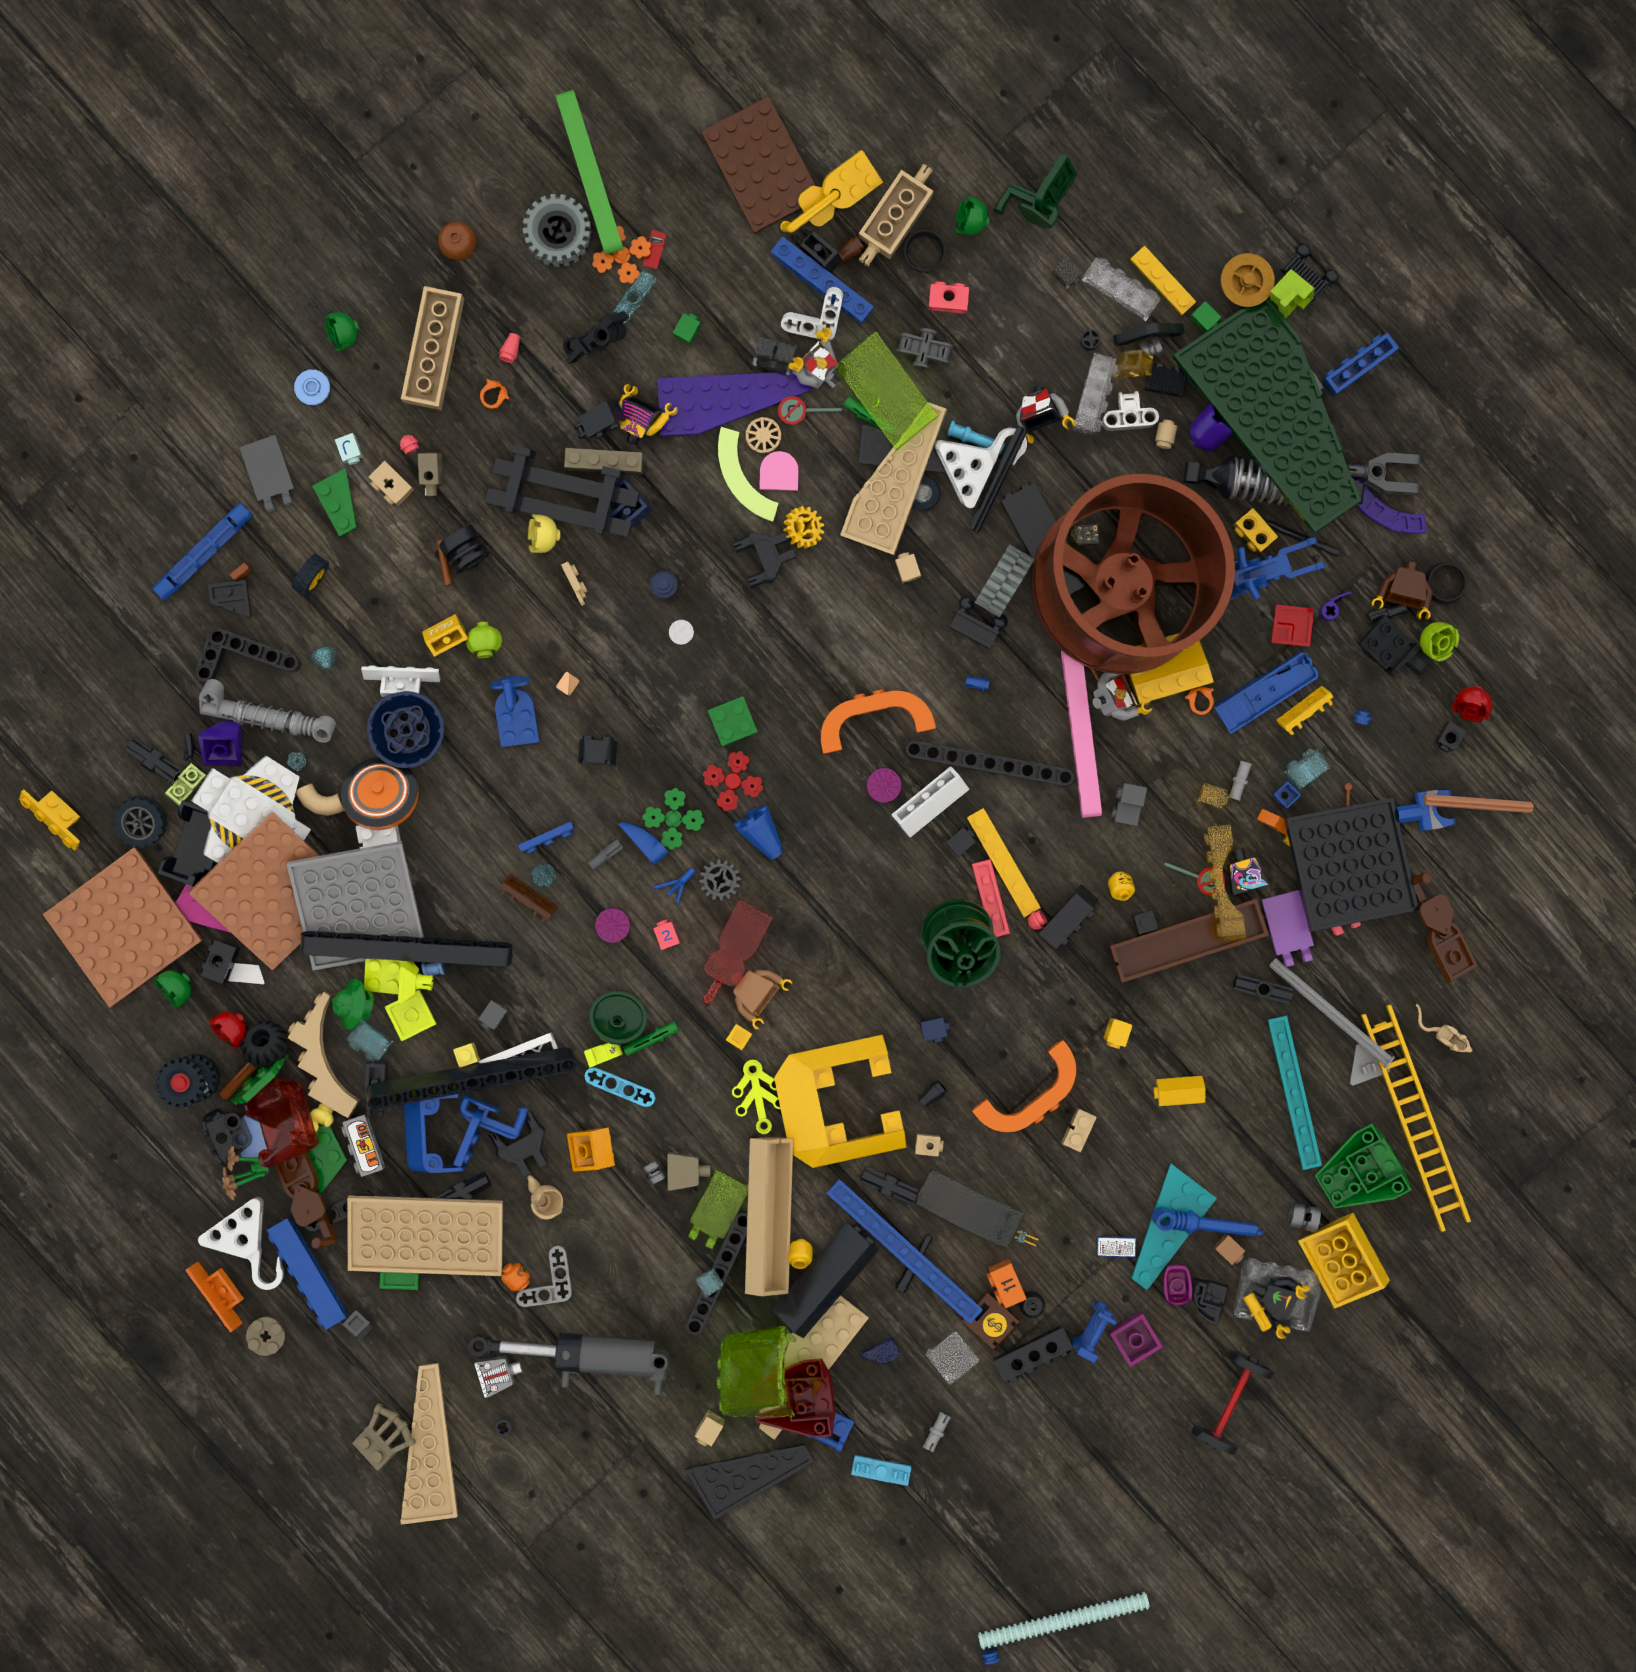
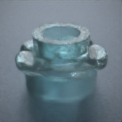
(301, 761)

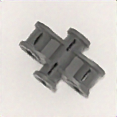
(917, 347)

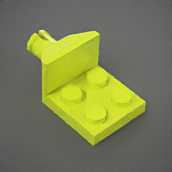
(395, 978)

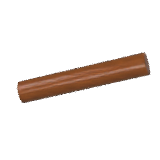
(445, 566)

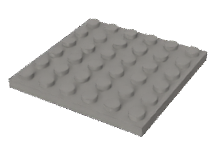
(355, 894)

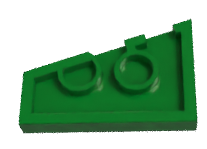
(337, 501)

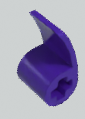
(1331, 604)

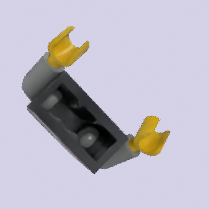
(1040, 410)

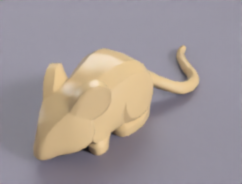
(1448, 1036)

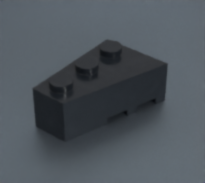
(1069, 917)

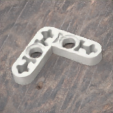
(816, 322)

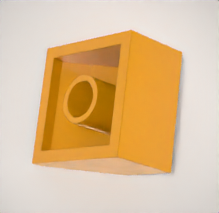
(590, 1149)

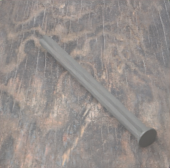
(1331, 1012)

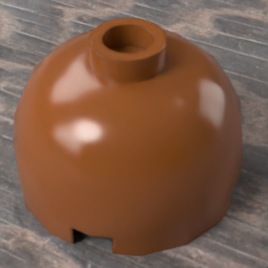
(457, 241)

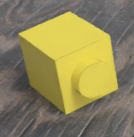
(466, 1054)

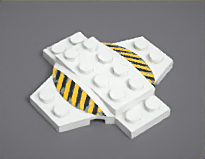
(243, 801)

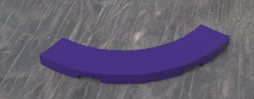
(1389, 518)

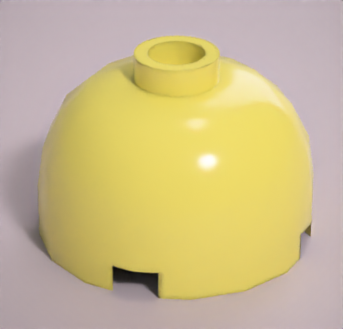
(543, 534)

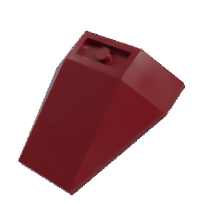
(810, 1399)

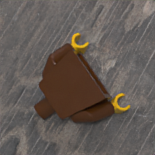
(1407, 589)

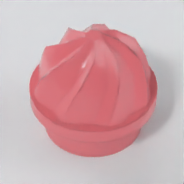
(409, 444)
(1037, 920)

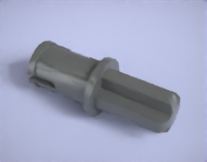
(605, 854)

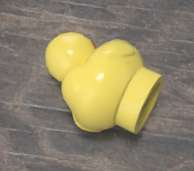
(322, 1115)

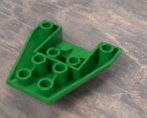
(1363, 1171)

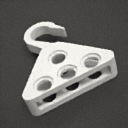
(962, 459)
(231, 1243)

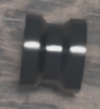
(1090, 335)

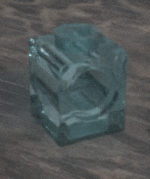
(709, 1282)

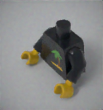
(1279, 1300)

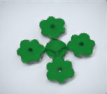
(673, 818)

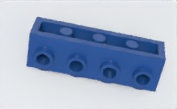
(1363, 362)

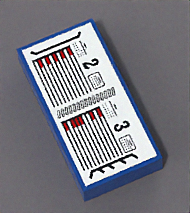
(1116, 1246)

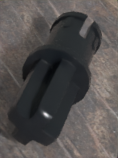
(1389, 611)

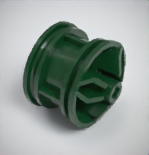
(974, 954)

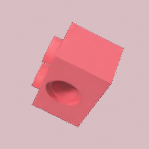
(957, 305)

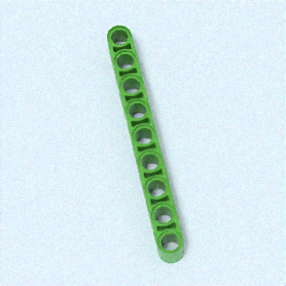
(589, 172)

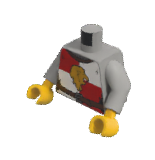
(817, 364)
(1116, 698)

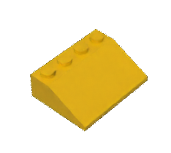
(1178, 675)
(1344, 1261)

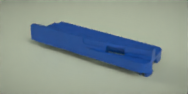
(1265, 691)

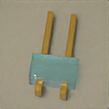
(1022, 1235)

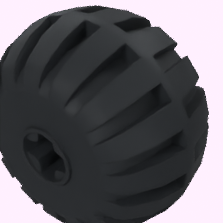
(261, 1033)

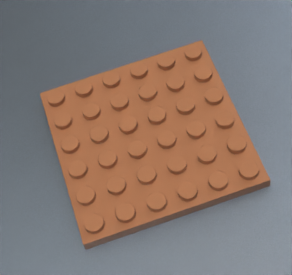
(254, 891)
(122, 927)

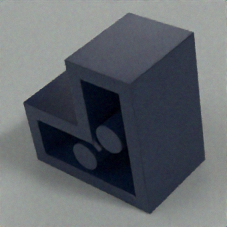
(630, 513)

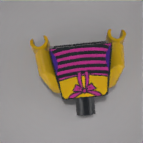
(641, 416)

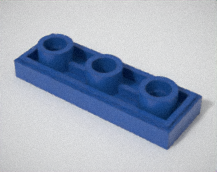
(547, 838)

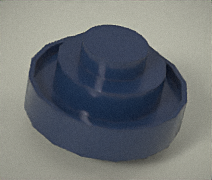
(663, 584)

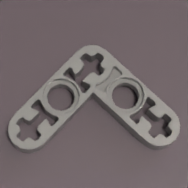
(552, 1289)

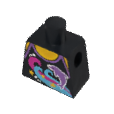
(1244, 873)

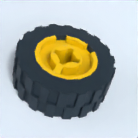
(310, 575)

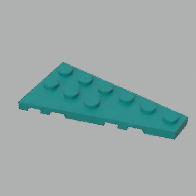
(1159, 1246)

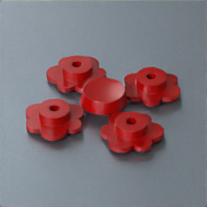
(733, 781)

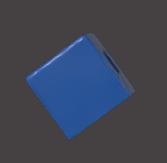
(1293, 795)

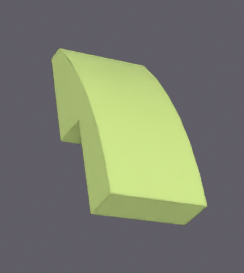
(186, 784)

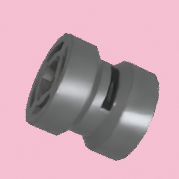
(1152, 348)
(657, 1175)

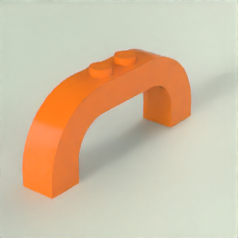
(878, 701)
(1046, 1101)

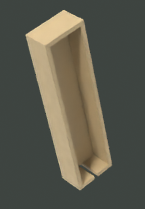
(769, 1216)

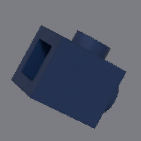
(935, 1029)

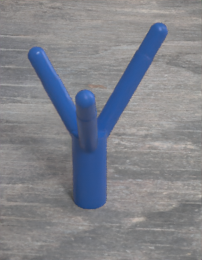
(679, 883)

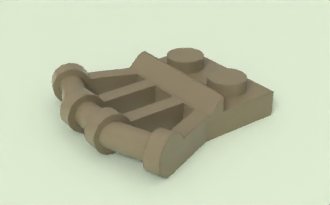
(374, 1446)

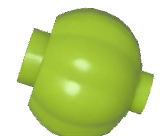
(484, 640)

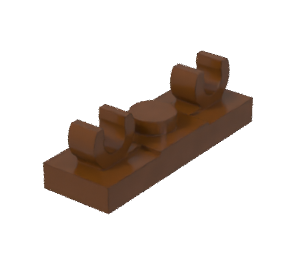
(528, 897)

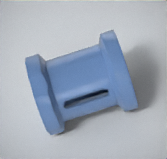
(433, 968)

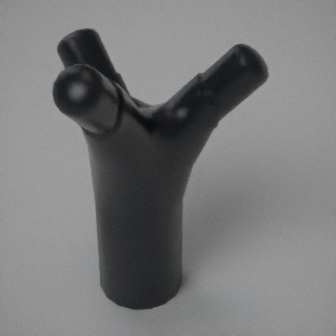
(190, 748)

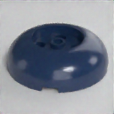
(386, 717)

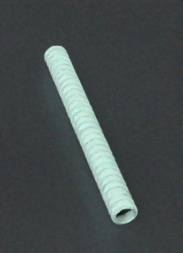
(1065, 1620)

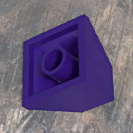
(222, 744)

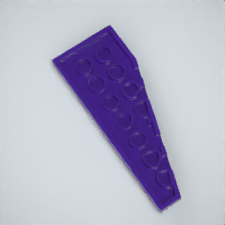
(719, 399)

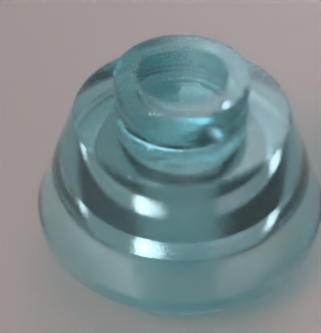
(323, 657)

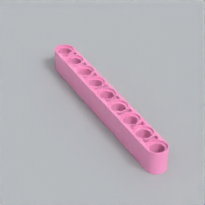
(1081, 737)

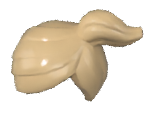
(545, 1199)

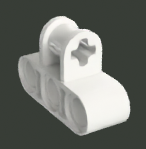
(1130, 405)

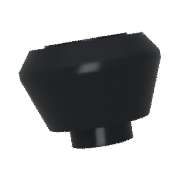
(1026, 1306)

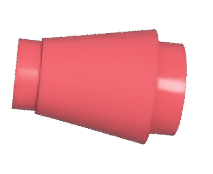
(509, 350)

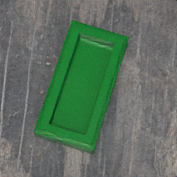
(399, 1280)

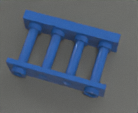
(1085, 1343)

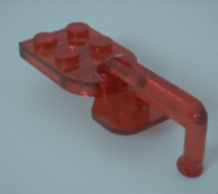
(744, 932)

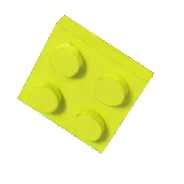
(410, 1016)

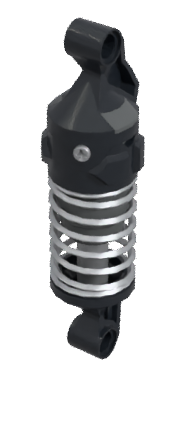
(1229, 480)

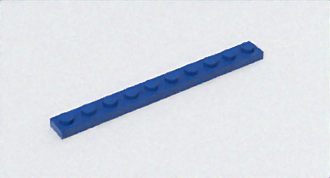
(904, 1251)

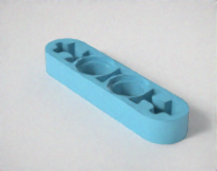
(621, 1083)

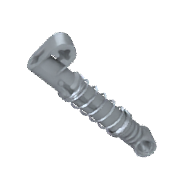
(213, 704)

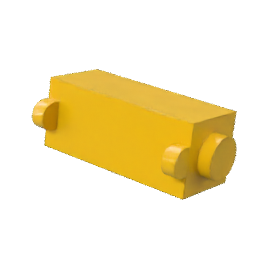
(1179, 1091)

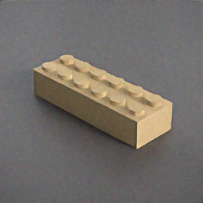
(432, 348)

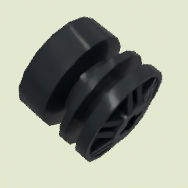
(462, 546)

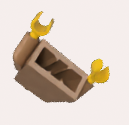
(755, 993)

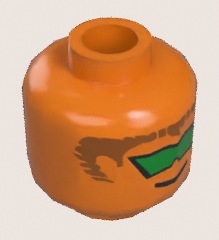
(515, 1277)

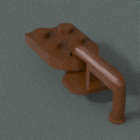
(1443, 935)
(301, 1184)

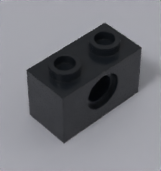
(229, 955)

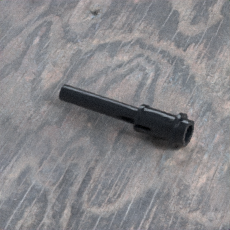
(907, 1276)

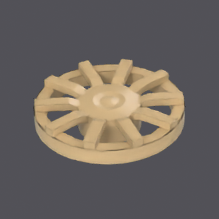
(763, 435)

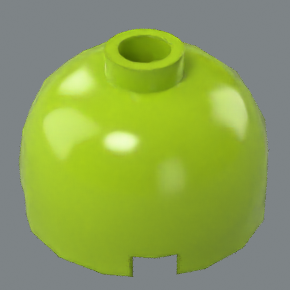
(1438, 640)

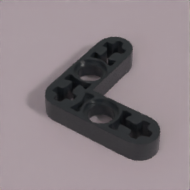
(1147, 331)

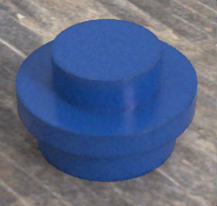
(1362, 717)

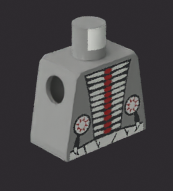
(496, 1374)

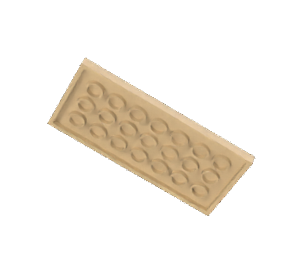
(425, 1235)

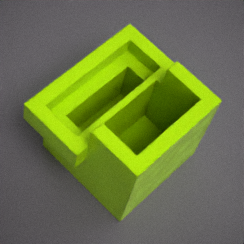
(1290, 292)

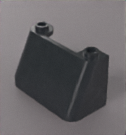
(189, 862)

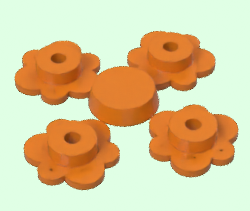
(622, 257)

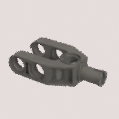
(1378, 482)

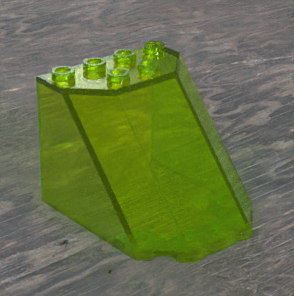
(754, 1373)

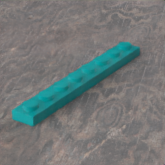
(1294, 1092)

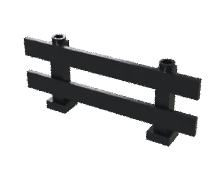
(606, 493)

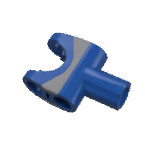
(1426, 815)

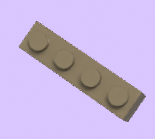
(593, 460)

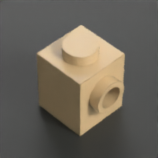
(907, 567)
(928, 1144)

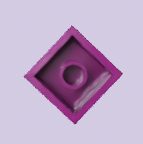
(1135, 1338)

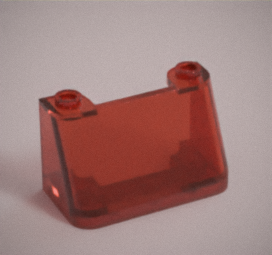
(283, 1121)

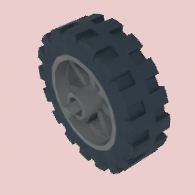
(130, 836)

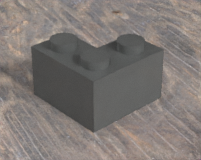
(1129, 803)

